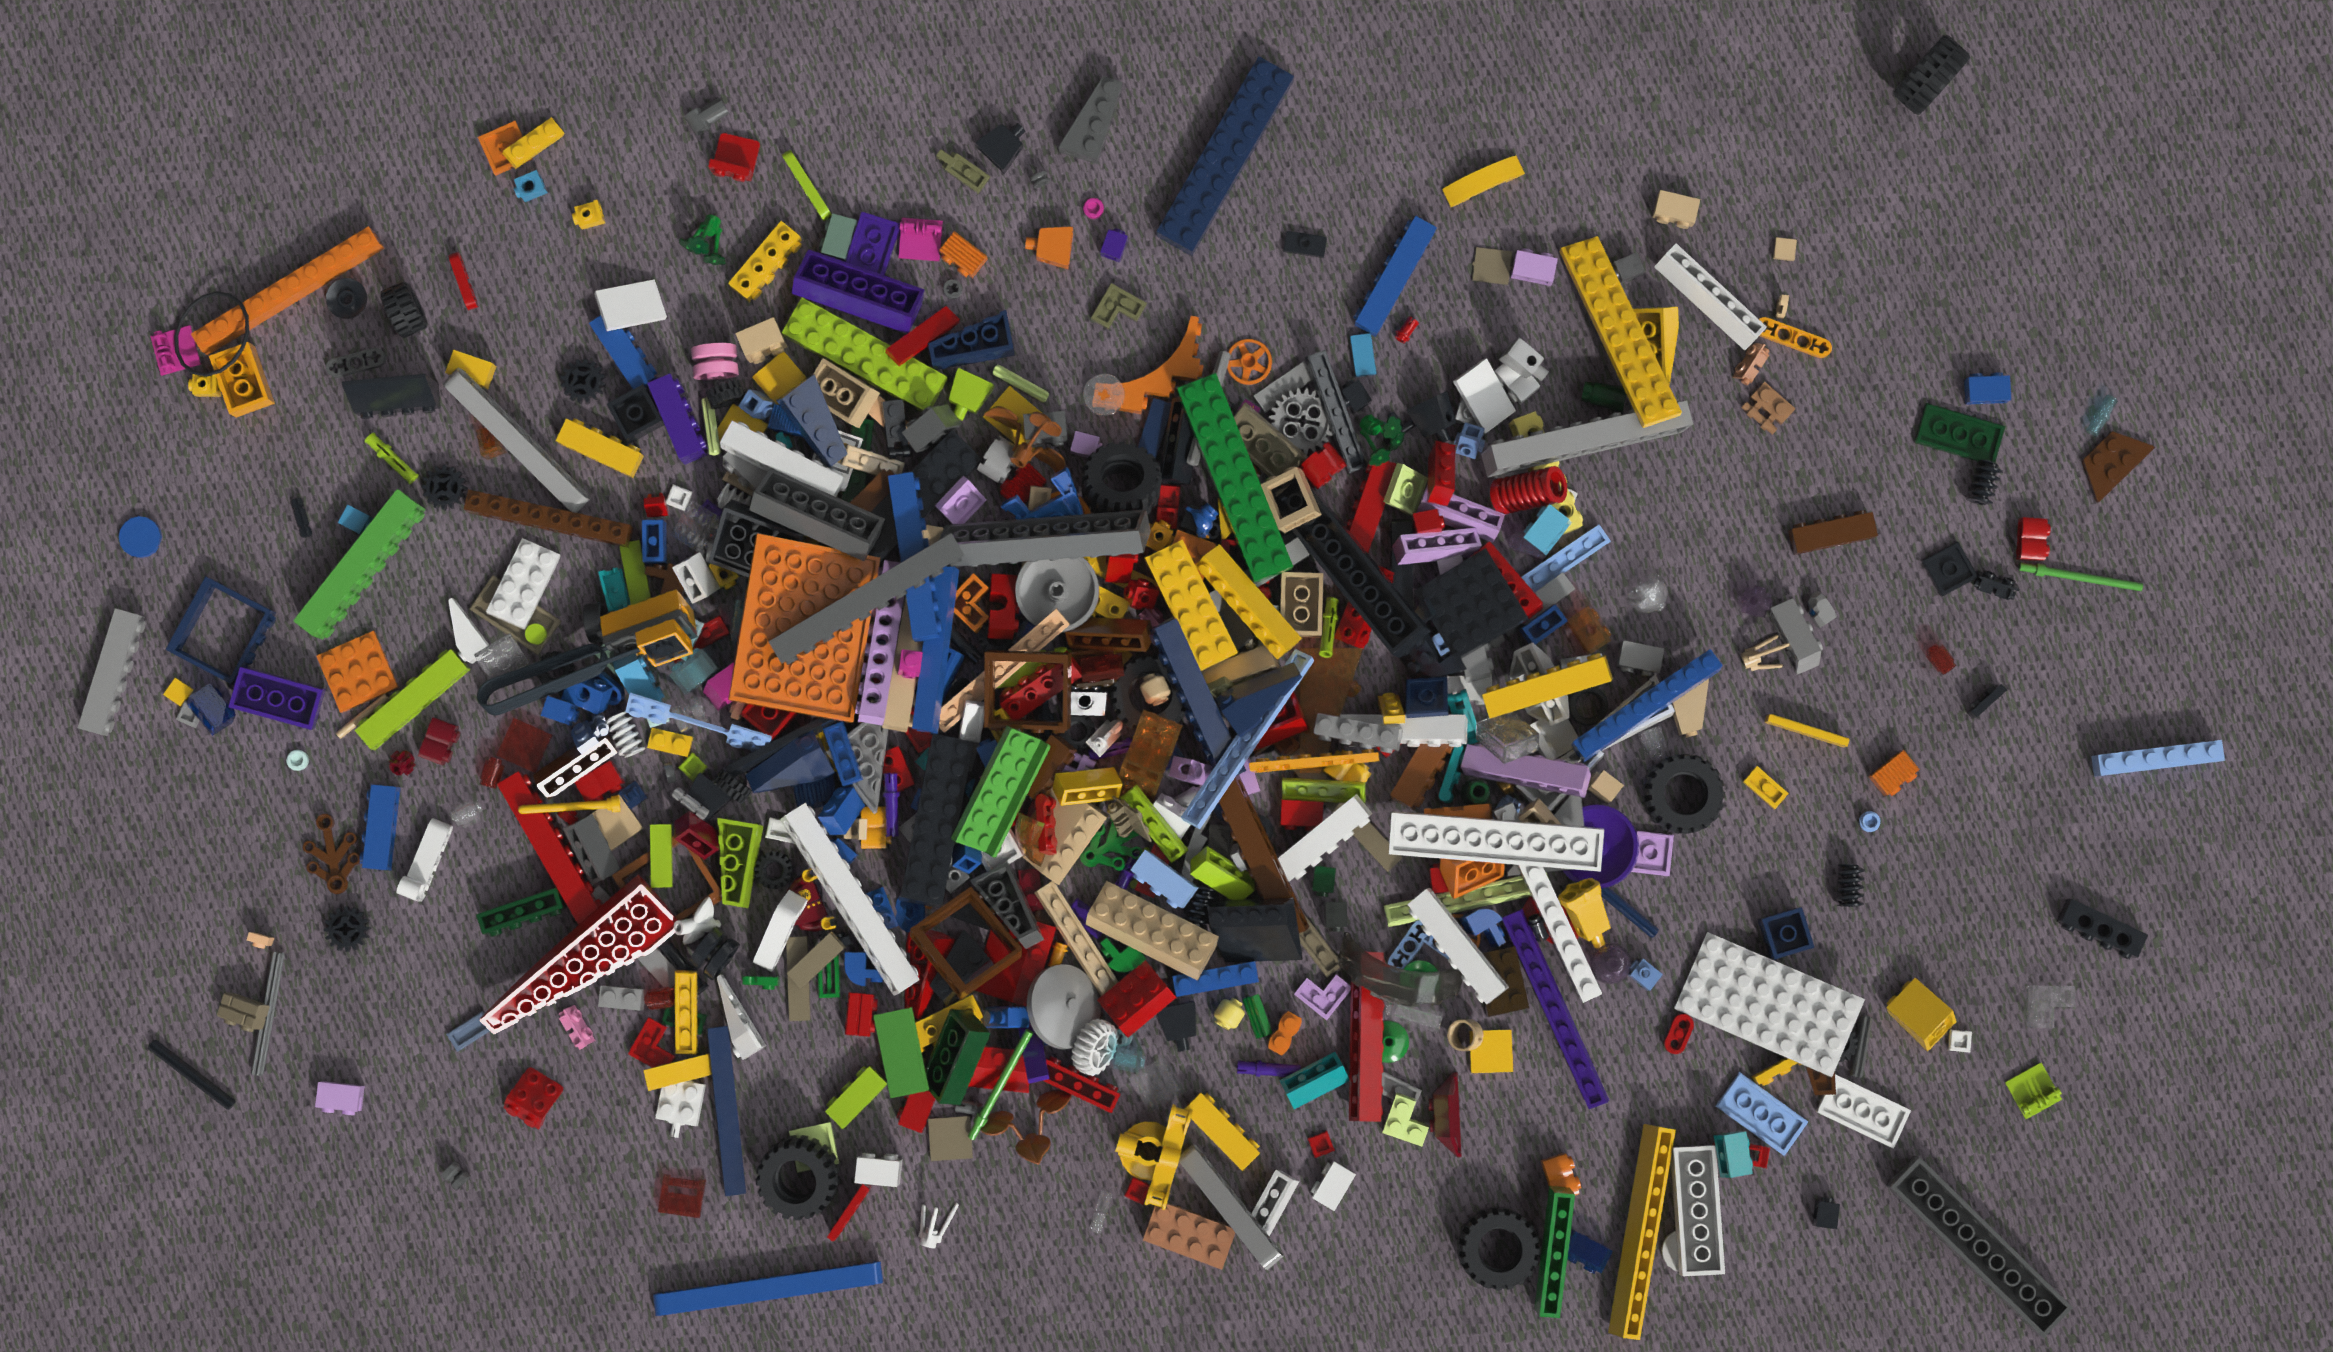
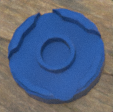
(140, 537)

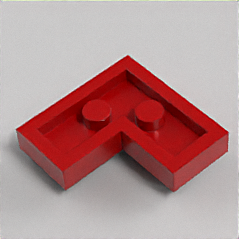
(646, 1045)

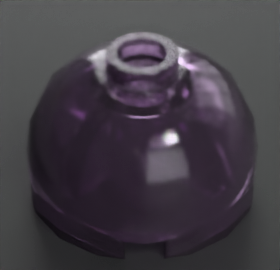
(1610, 963)

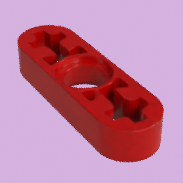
(461, 278)

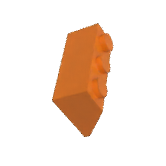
(1466, 876)

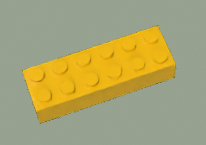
(1191, 604)
(1547, 686)

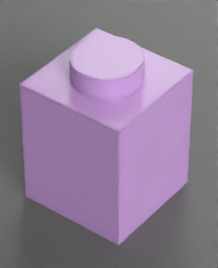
(1084, 444)

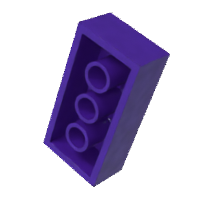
(677, 418)
(277, 697)

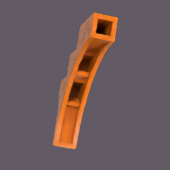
(1159, 382)

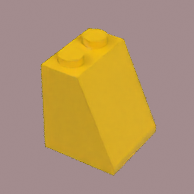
(1921, 1013)

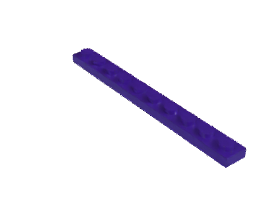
(1555, 1009)

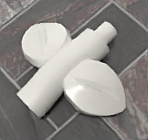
(702, 922)

